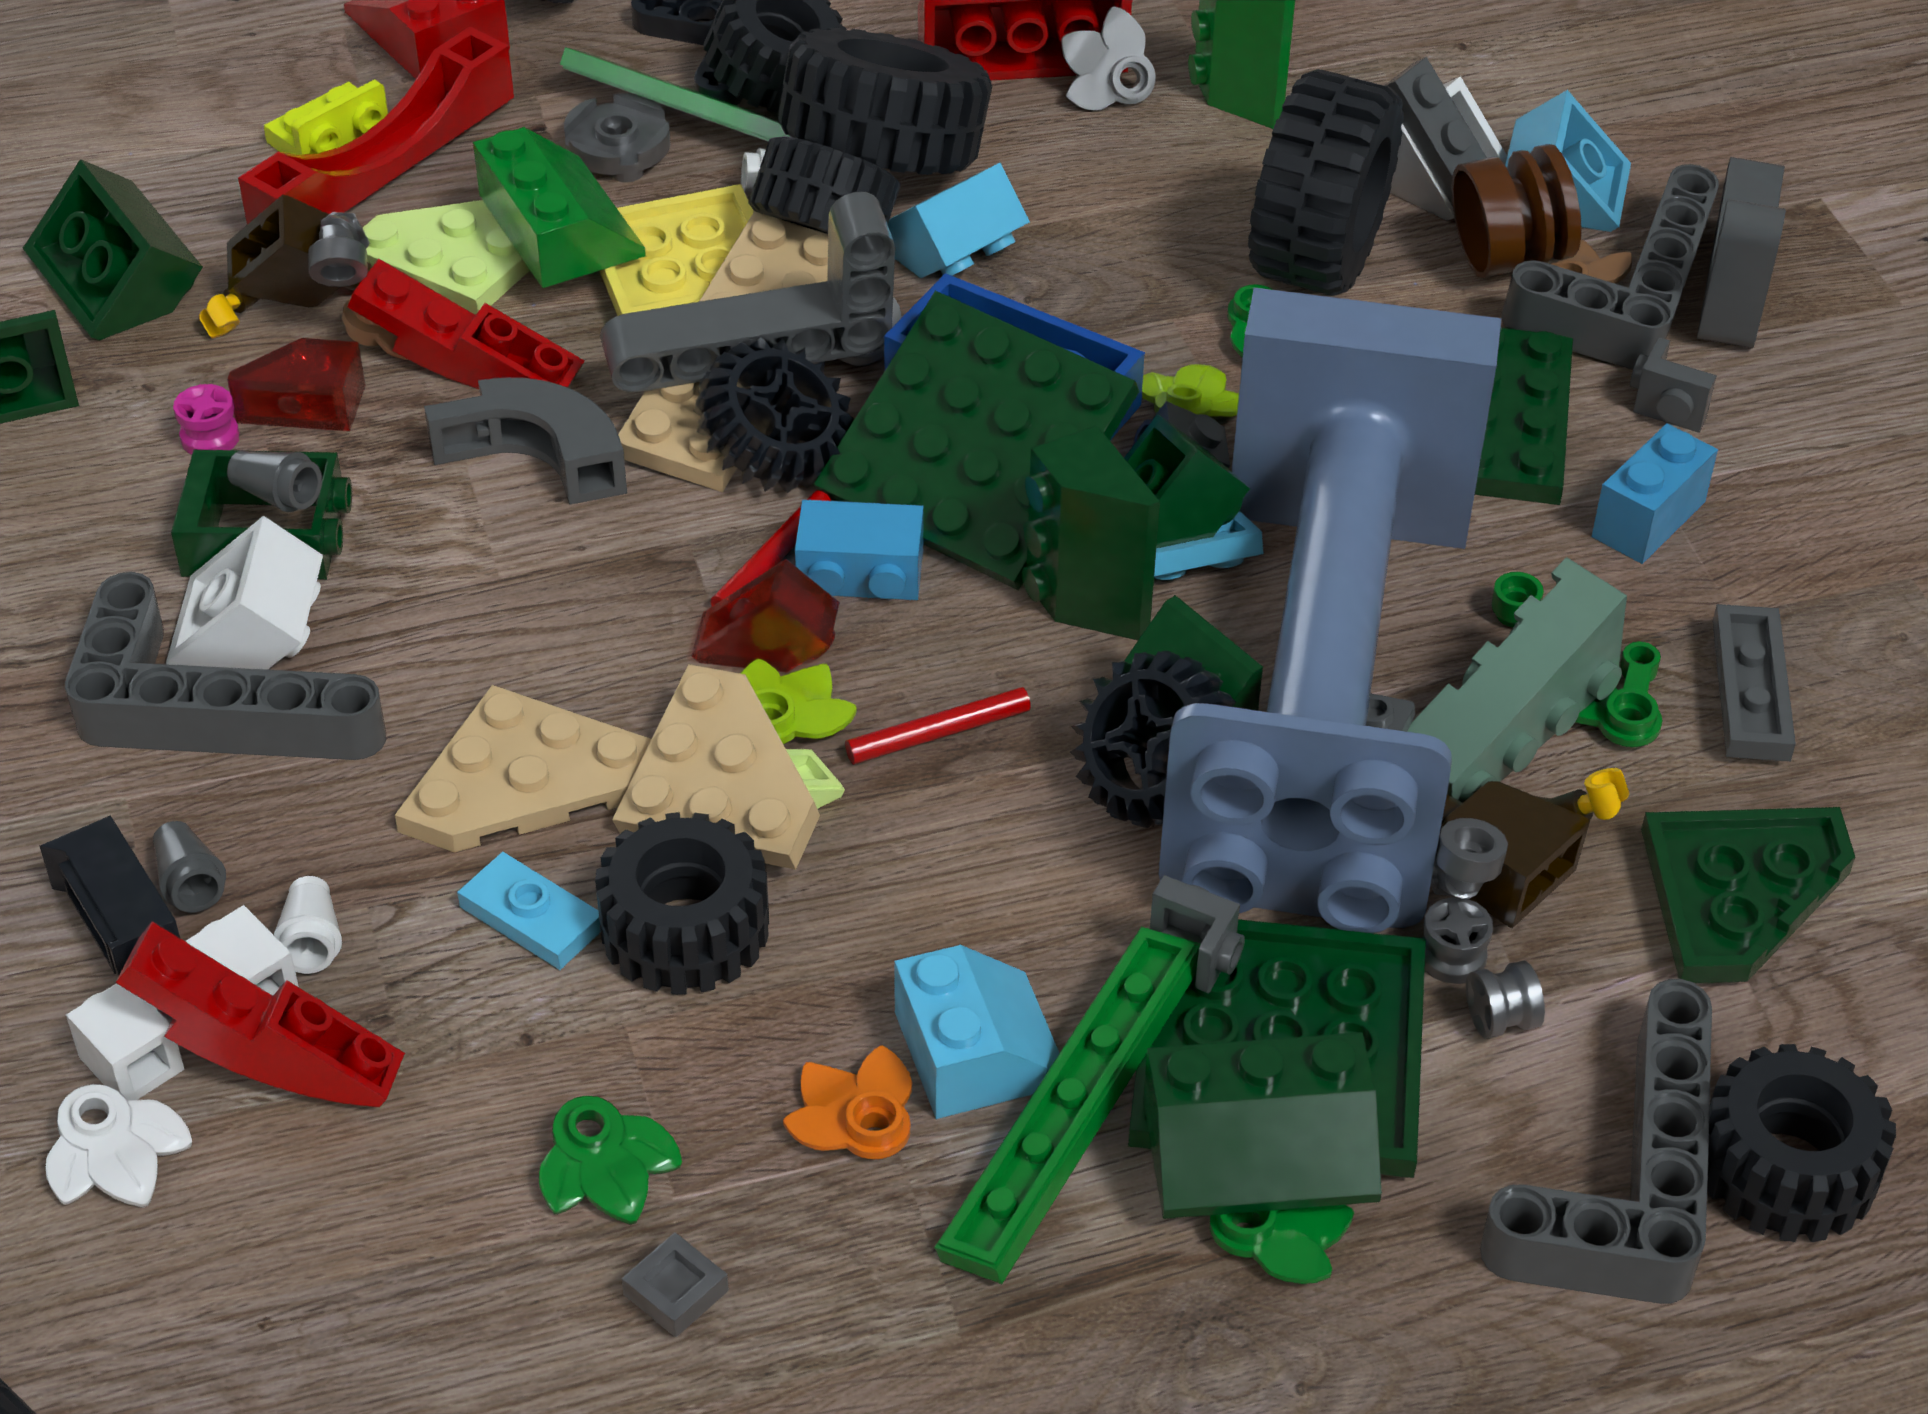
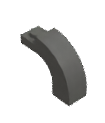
(534, 421)

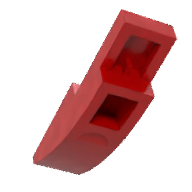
(454, 340)
(274, 1039)

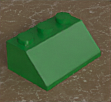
(1243, 56)
(551, 207)

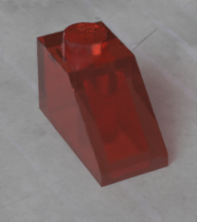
(301, 386)
(773, 619)

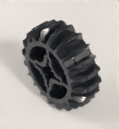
(762, 424)
(1133, 715)

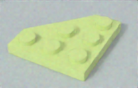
(450, 250)

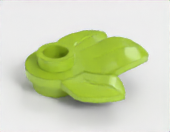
(1193, 388)
(799, 701)

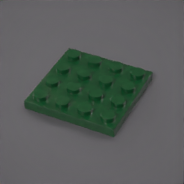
(1527, 418)
(959, 427)
(1315, 985)

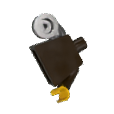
(288, 258)
(1517, 846)

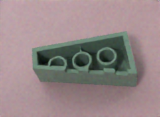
(1531, 684)

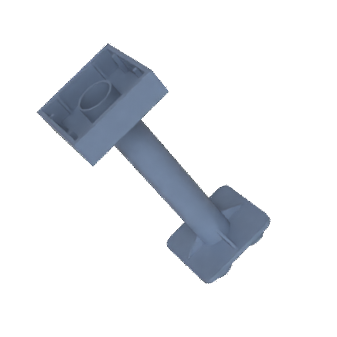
(1357, 435)

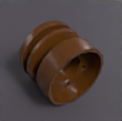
(1516, 210)

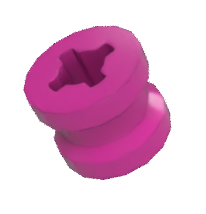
(206, 418)

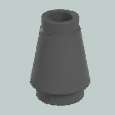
(278, 478)
(187, 868)

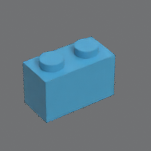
(1654, 493)
(861, 548)

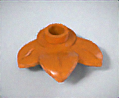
(847, 1104)

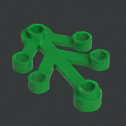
(1626, 715)

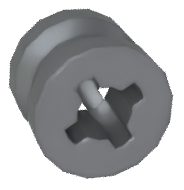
(1470, 931)
(1505, 999)

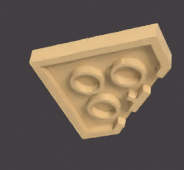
(725, 761)
(519, 769)

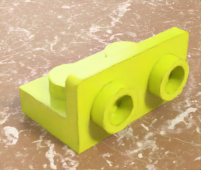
(328, 120)

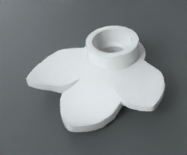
(116, 1153)

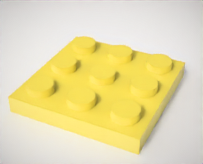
(683, 248)

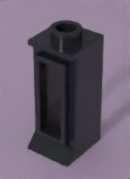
(106, 888)

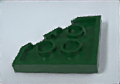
(1741, 882)

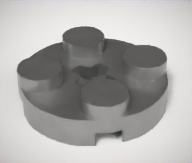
(618, 136)

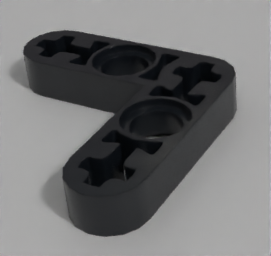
(677, 22)

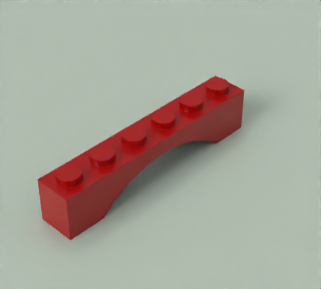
(453, 92)

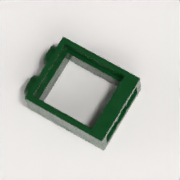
(208, 489)

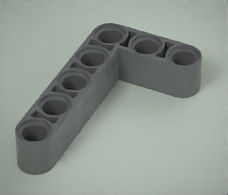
(1742, 253)
(827, 318)
(1610, 318)
(133, 703)
(1666, 1179)

